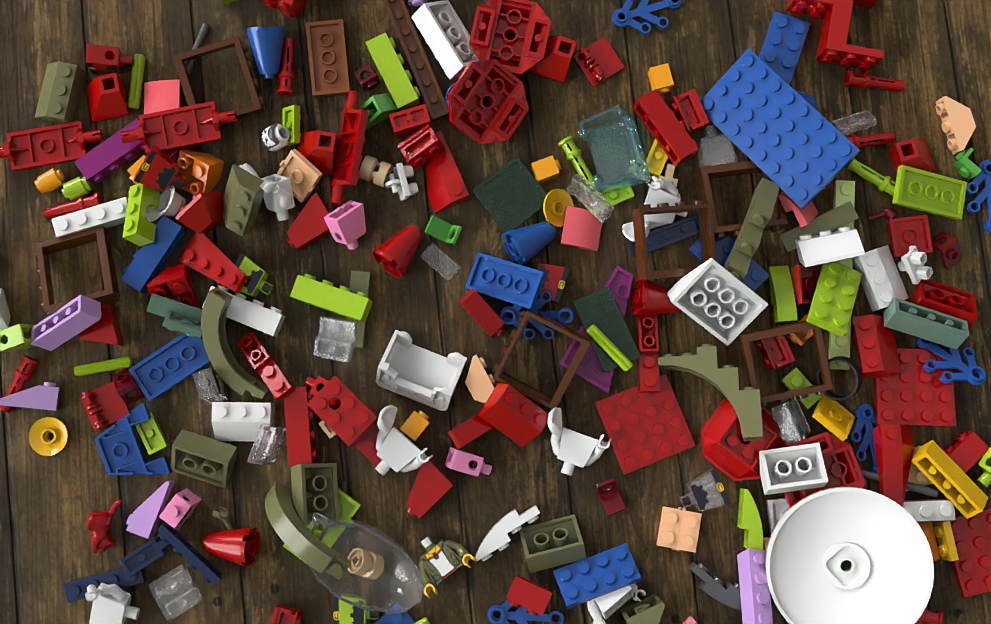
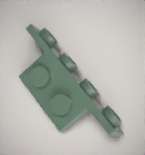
(177, 315)

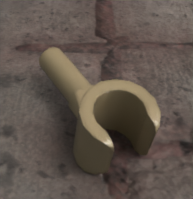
(223, 516)

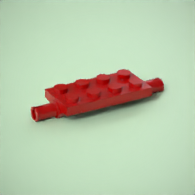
(180, 127)
(48, 145)
(349, 148)

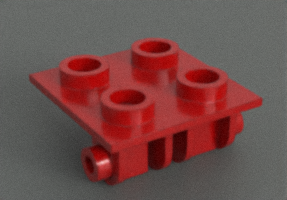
(598, 61)
(104, 406)

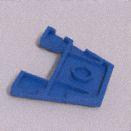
(122, 450)

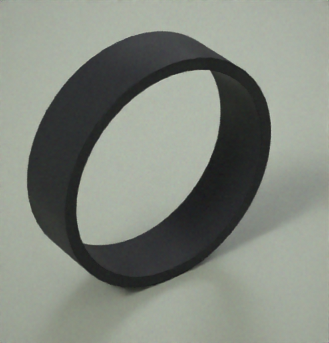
(859, 378)

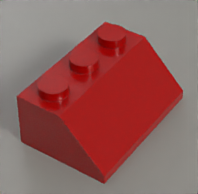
(946, 300)
(875, 347)
(514, 414)

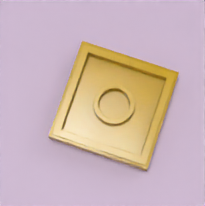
(834, 417)

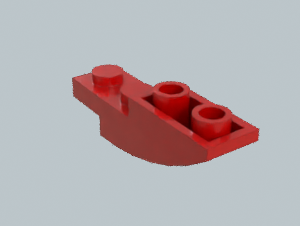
(648, 349)
(265, 365)

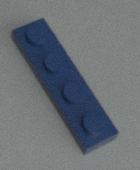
(670, 234)
(184, 548)
(76, 589)

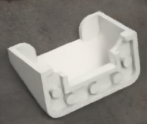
(419, 372)

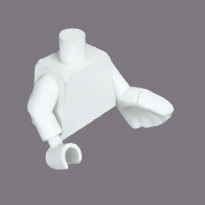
(659, 192)
(277, 194)
(573, 446)
(394, 447)
(110, 604)
(606, 605)

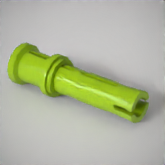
(572, 155)
(883, 183)

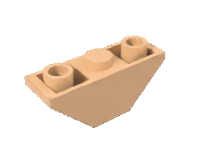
(956, 123)
(478, 381)

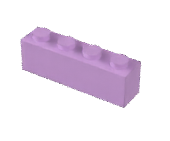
(66, 323)
(754, 587)

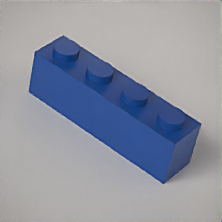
(153, 256)

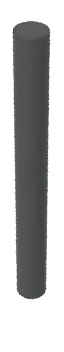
(198, 43)
(910, 486)

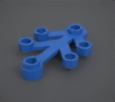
(643, 11)
(984, 194)
(540, 326)
(953, 362)
(866, 421)
(521, 616)

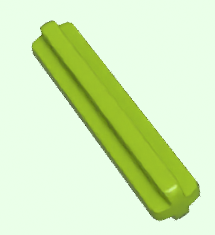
(136, 81)
(609, 348)
(103, 366)

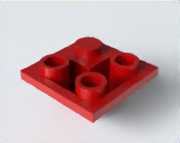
(556, 58)
(107, 98)
(320, 149)
(912, 154)
(202, 212)
(175, 284)

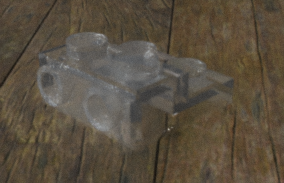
(790, 421)

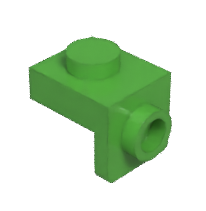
(965, 166)

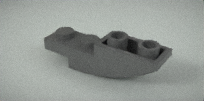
(728, 594)

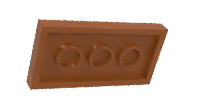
(328, 58)

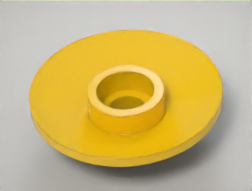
(555, 206)
(40, 433)

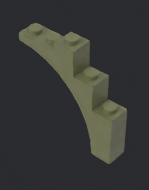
(751, 232)
(727, 380)

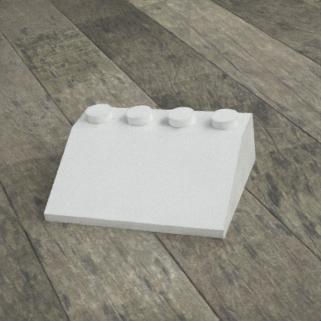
(717, 300)

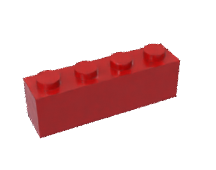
(665, 128)
(299, 427)

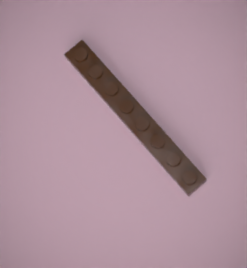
(417, 58)

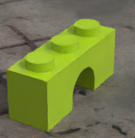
(137, 226)

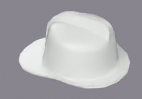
(169, 204)

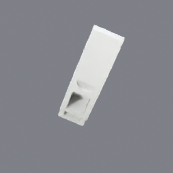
(498, 536)

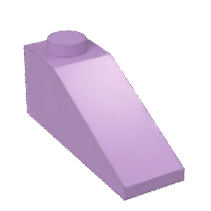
(37, 397)
(146, 517)

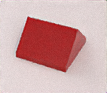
(804, 283)

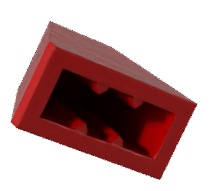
(309, 224)
(482, 313)
(104, 330)
(469, 431)
(427, 489)

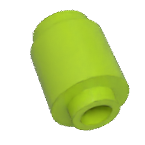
(75, 188)

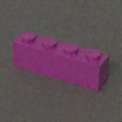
(109, 155)

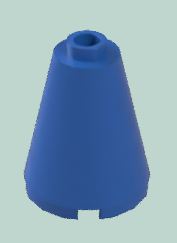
(267, 48)
(527, 241)

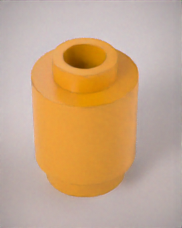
(50, 180)

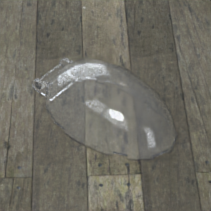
(397, 586)

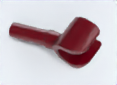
(889, 213)

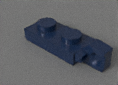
(144, 556)

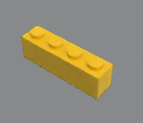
(950, 479)

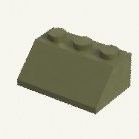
(60, 92)
(241, 200)
(203, 458)
(315, 491)
(552, 543)
(644, 612)

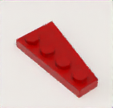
(212, 262)

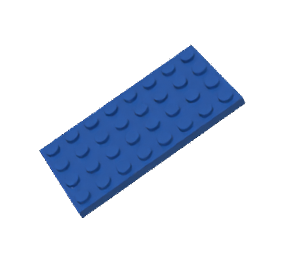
(777, 129)

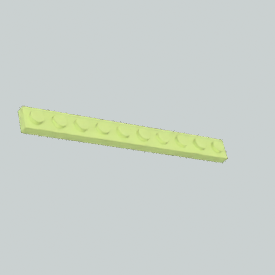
(840, 346)

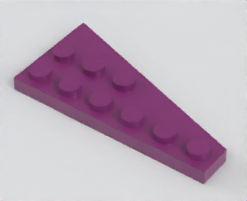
(590, 366)

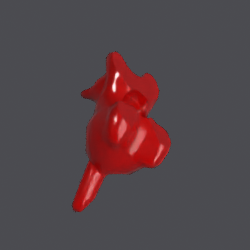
(99, 525)

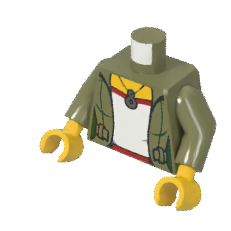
(441, 561)

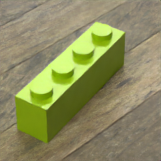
(392, 72)
(331, 298)

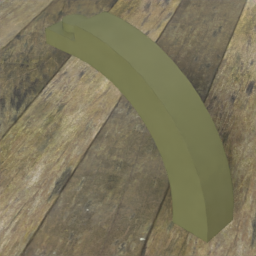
(218, 350)
(298, 537)

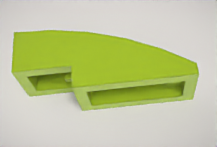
(782, 294)
(750, 521)

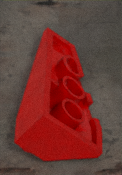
(444, 180)
(893, 457)

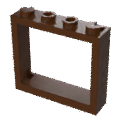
(247, 66)
(733, 169)
(99, 234)
(706, 236)
(526, 389)
(800, 393)

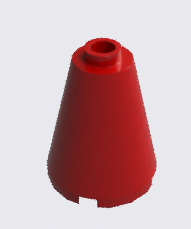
(399, 250)
(651, 299)
(234, 545)

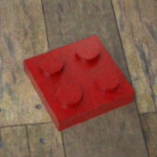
(909, 232)

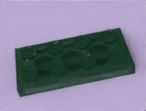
(604, 313)

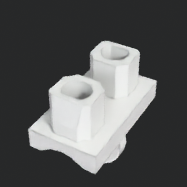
(399, 182)
(913, 264)

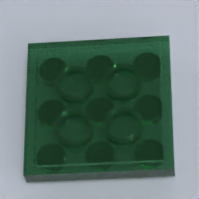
(510, 195)

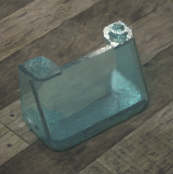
(615, 149)

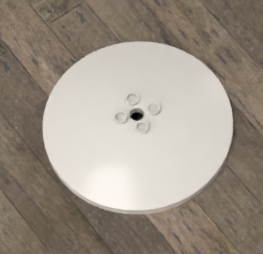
(887, 554)

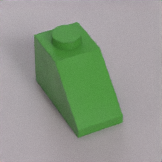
(378, 108)

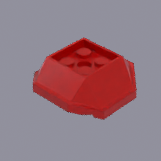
(515, 17)
(504, 105)
(723, 446)
(839, 463)

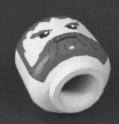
(275, 137)

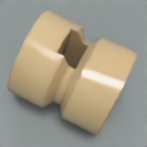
(369, 170)
(365, 563)

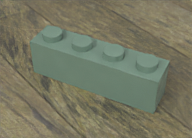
(925, 323)

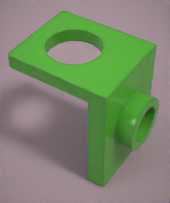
(442, 230)

